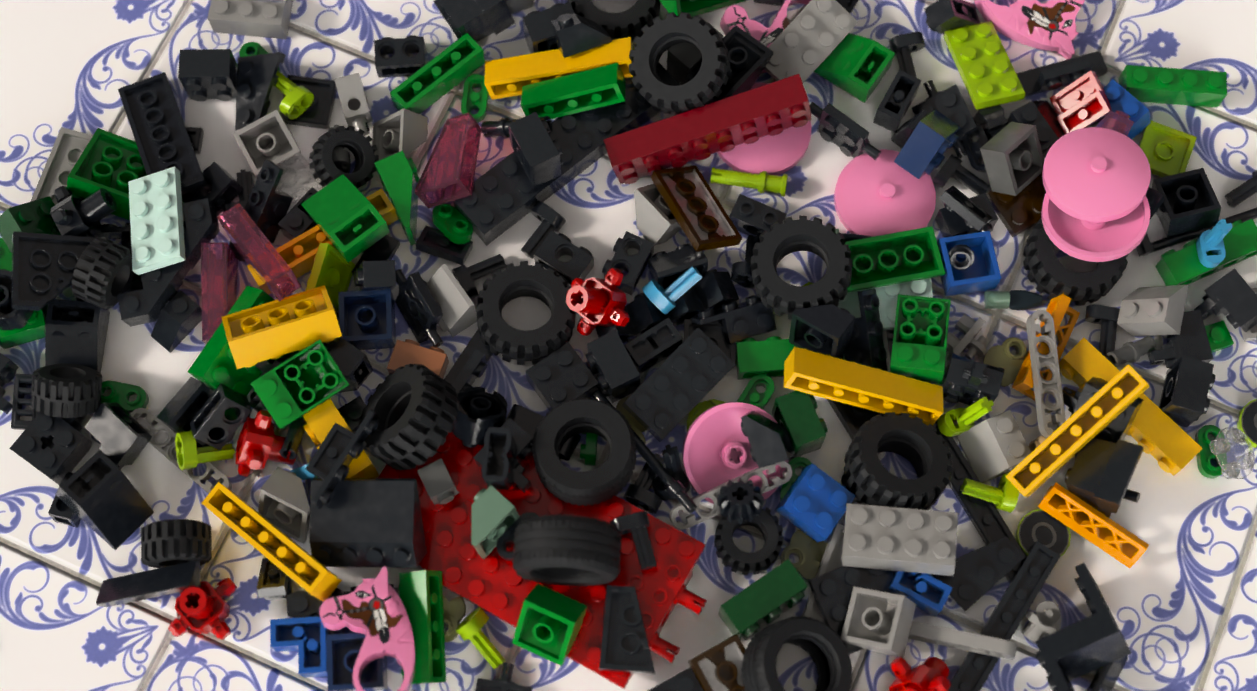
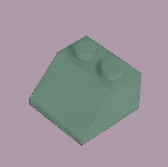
(490, 519)

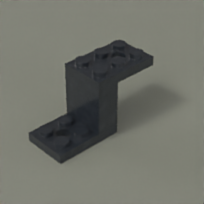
(1084, 644)

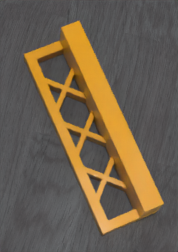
(1057, 308)
(1093, 525)

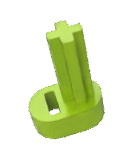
(297, 98)
(965, 417)
(189, 455)
(1004, 496)
(471, 629)

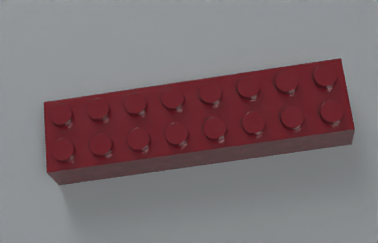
(709, 129)

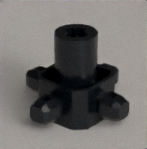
(81, 215)

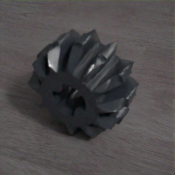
(740, 501)

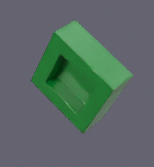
(1218, 336)

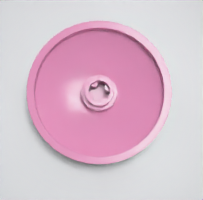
(770, 153)
(1096, 174)
(882, 196)
(1095, 239)
(719, 450)

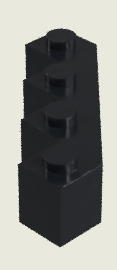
(162, 284)
(709, 292)

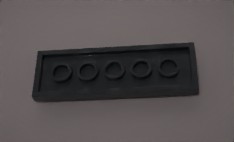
(161, 130)

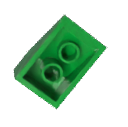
(399, 181)

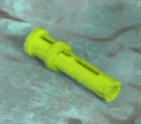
(761, 182)

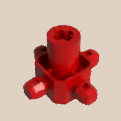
(598, 301)
(259, 444)
(204, 609)
(926, 677)

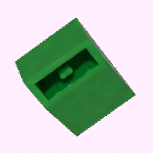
(856, 65)
(346, 217)
(920, 338)
(300, 384)

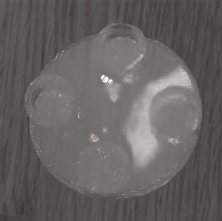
(1233, 453)

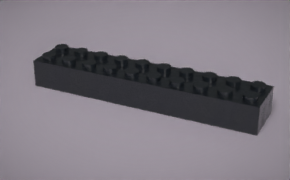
(505, 192)

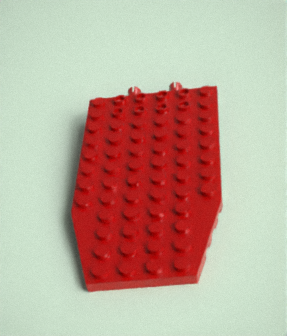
(502, 592)

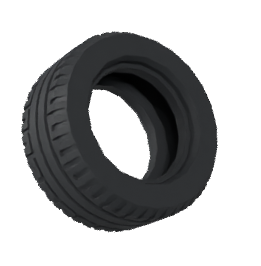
(567, 550)
(811, 635)

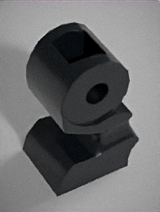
(993, 118)

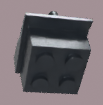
(475, 17)
(1103, 474)

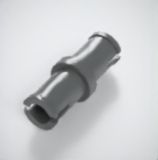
(1132, 351)

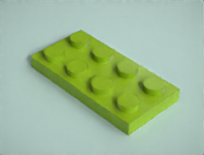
(984, 65)

